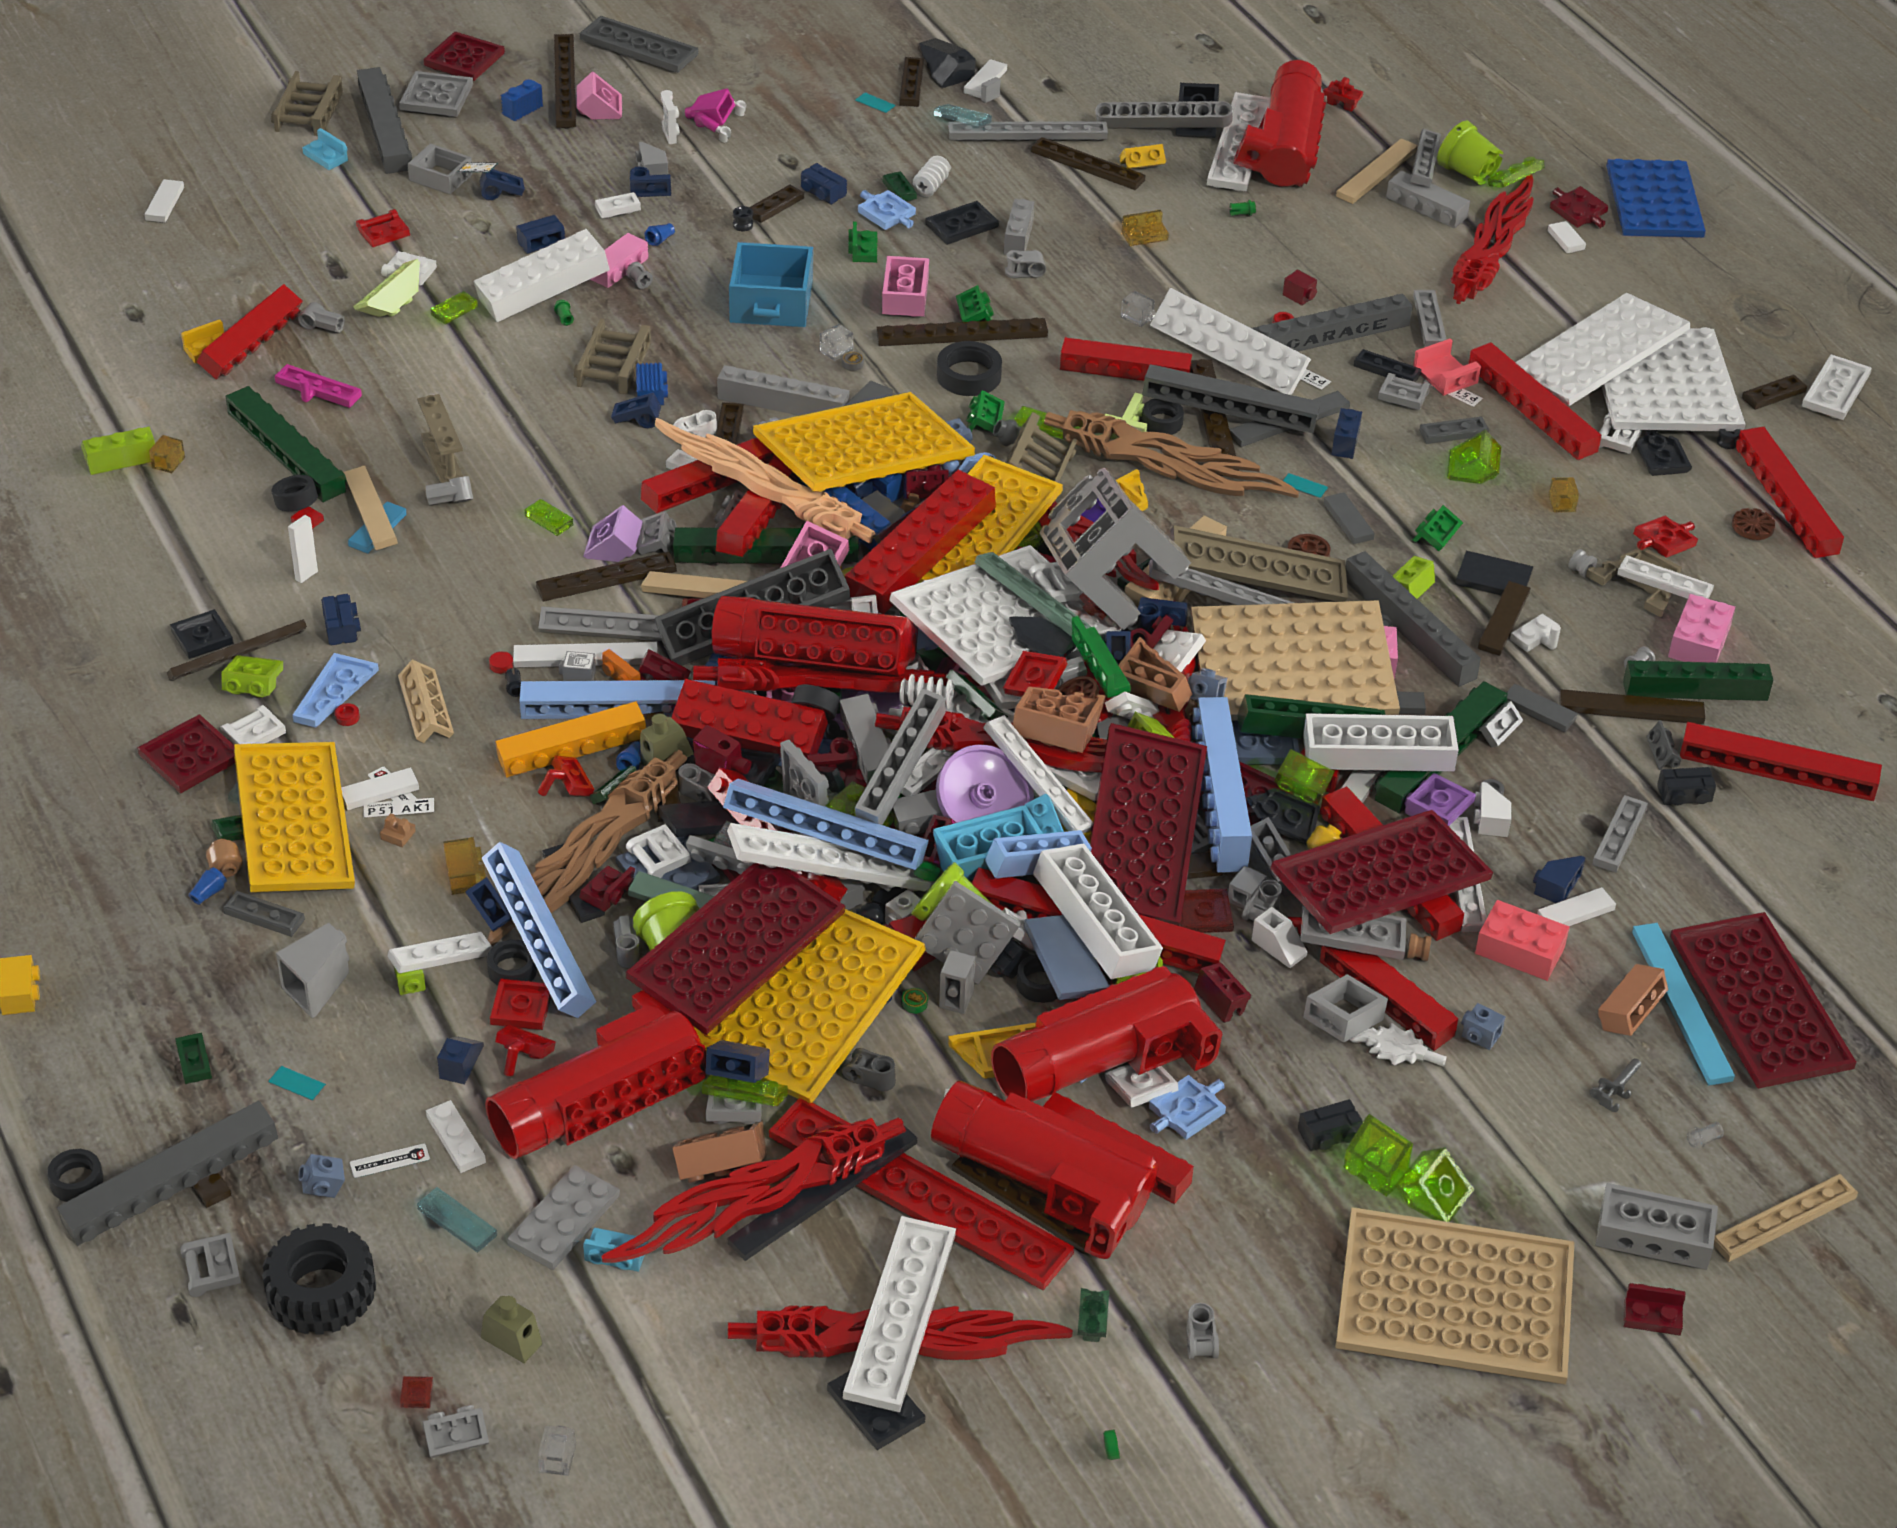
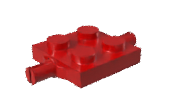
(1666, 536)

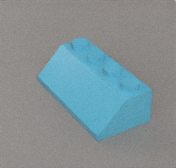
(971, 839)

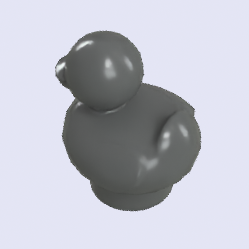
(1006, 431)

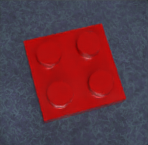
(1034, 671)
(520, 1004)

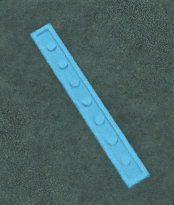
(1684, 1006)

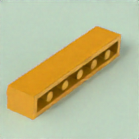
(570, 739)

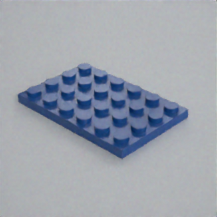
(1655, 198)

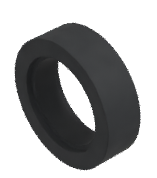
(969, 352)

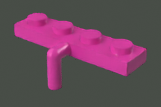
(317, 385)

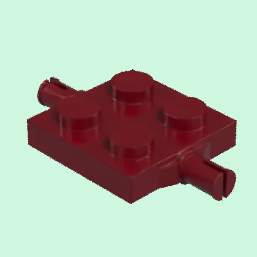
(1579, 207)

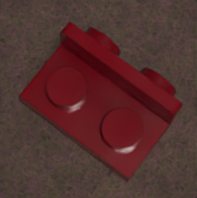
(923, 481)
(607, 887)
(1654, 1309)

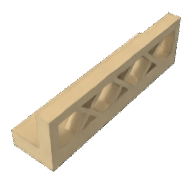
(422, 705)

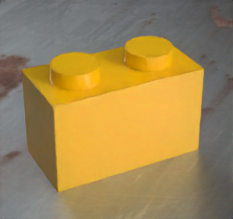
(18, 984)

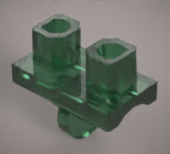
(1093, 1314)

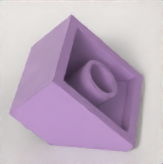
(614, 536)

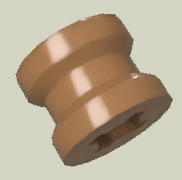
(1419, 947)

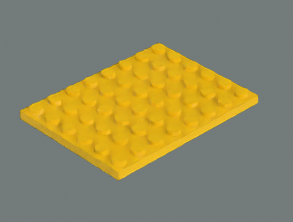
(863, 441)
(821, 1002)

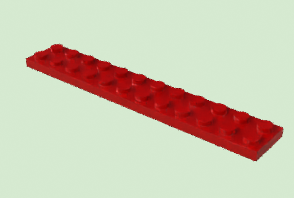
(942, 1201)

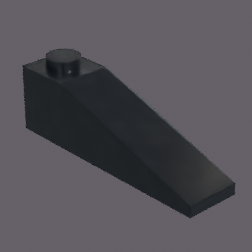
(947, 62)

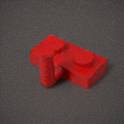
(571, 774)
(520, 1040)

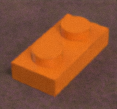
(618, 668)

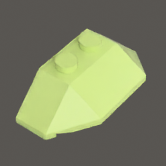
(392, 292)

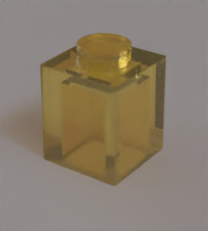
(167, 454)
(1563, 494)

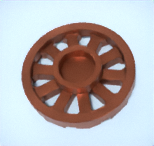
(1756, 527)
(1310, 546)
(1087, 686)

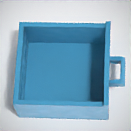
(771, 284)

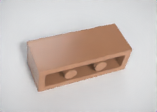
(1633, 999)

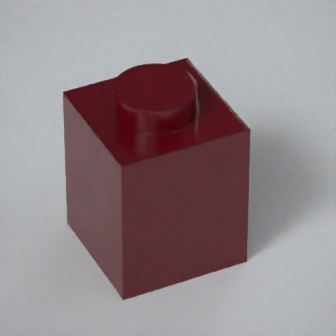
(1300, 287)

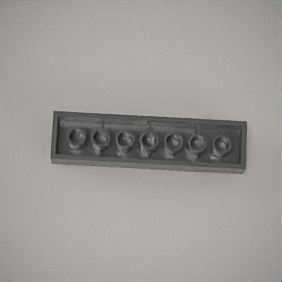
(807, 582)

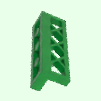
(1099, 659)

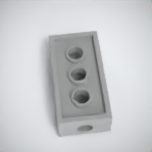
(1657, 1226)

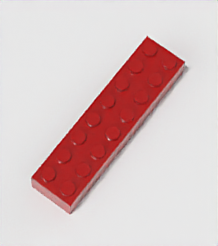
(922, 539)

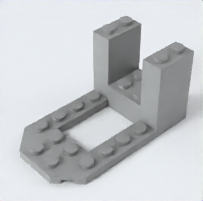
(1106, 543)

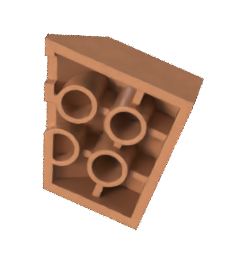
(1057, 718)
(719, 1154)

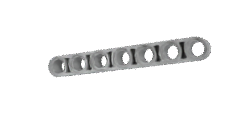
(1171, 120)

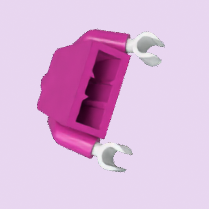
(713, 110)

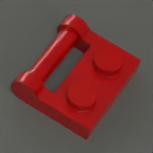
(385, 232)

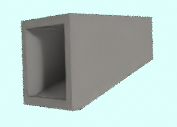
(314, 967)

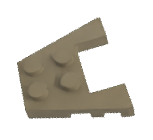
(1659, 600)

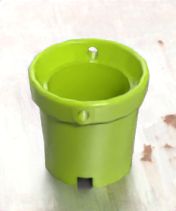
(1469, 153)
(939, 888)
(663, 915)

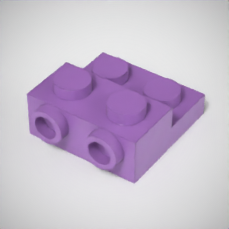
(1442, 796)

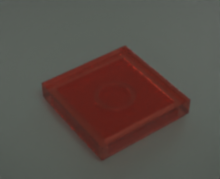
(1207, 911)

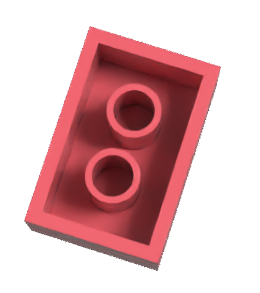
(1522, 940)

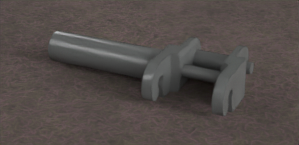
(1615, 1087)

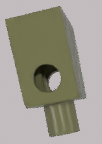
(662, 740)
(511, 1328)

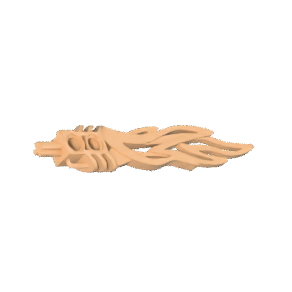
(770, 483)

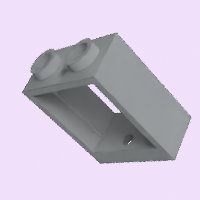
(421, 168)
(1344, 1026)

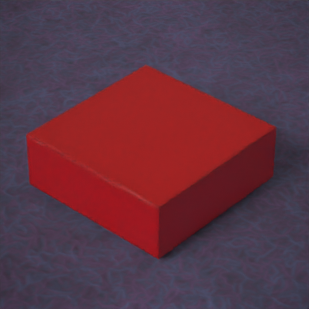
(316, 517)

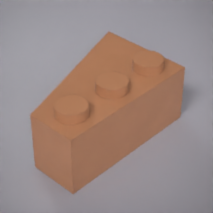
(1154, 677)

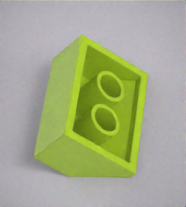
(118, 450)

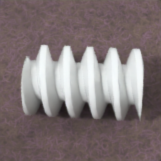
(931, 176)
(910, 689)

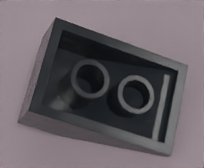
(1198, 93)

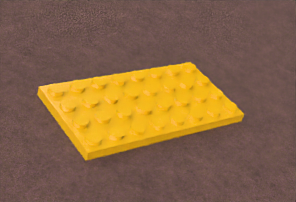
(1019, 505)
(293, 817)

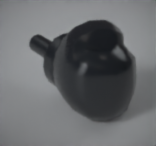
(872, 911)

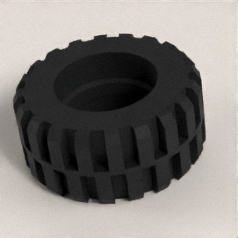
(326, 1306)

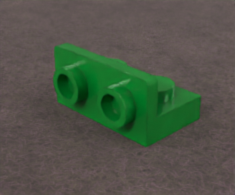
(862, 245)
(974, 305)
(985, 411)
(1439, 527)

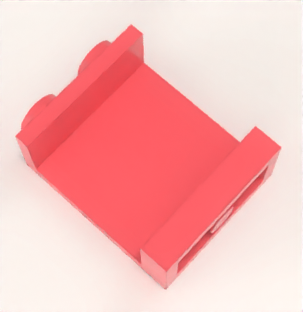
(1443, 369)

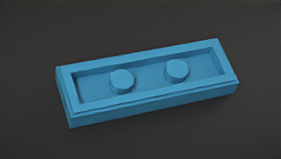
(362, 540)

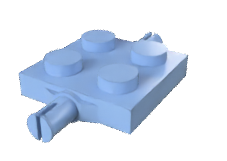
(886, 209)
(1188, 1108)

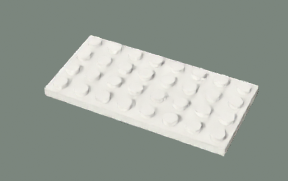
(1601, 347)

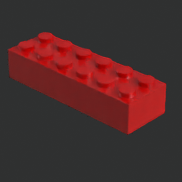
(749, 718)

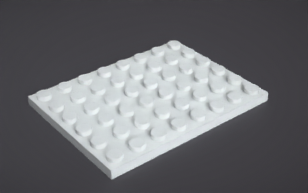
(1676, 388)
(971, 612)

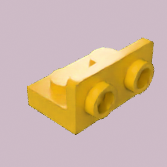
(1143, 156)
(199, 338)

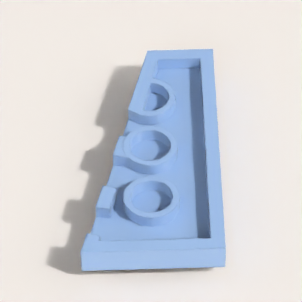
(333, 687)

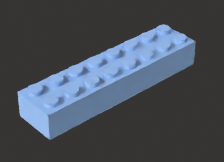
(1222, 786)

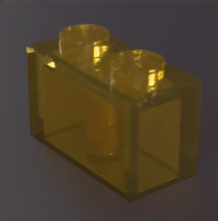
(463, 864)

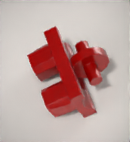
(1344, 92)

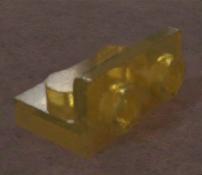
(1144, 228)

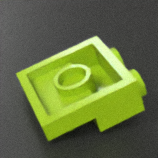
(251, 675)

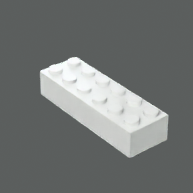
(541, 275)
(1381, 742)
(1097, 911)

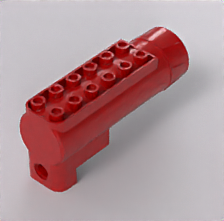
(1290, 130)
(813, 635)
(1134, 1022)
(632, 1068)
(1084, 1173)

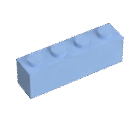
(1020, 853)

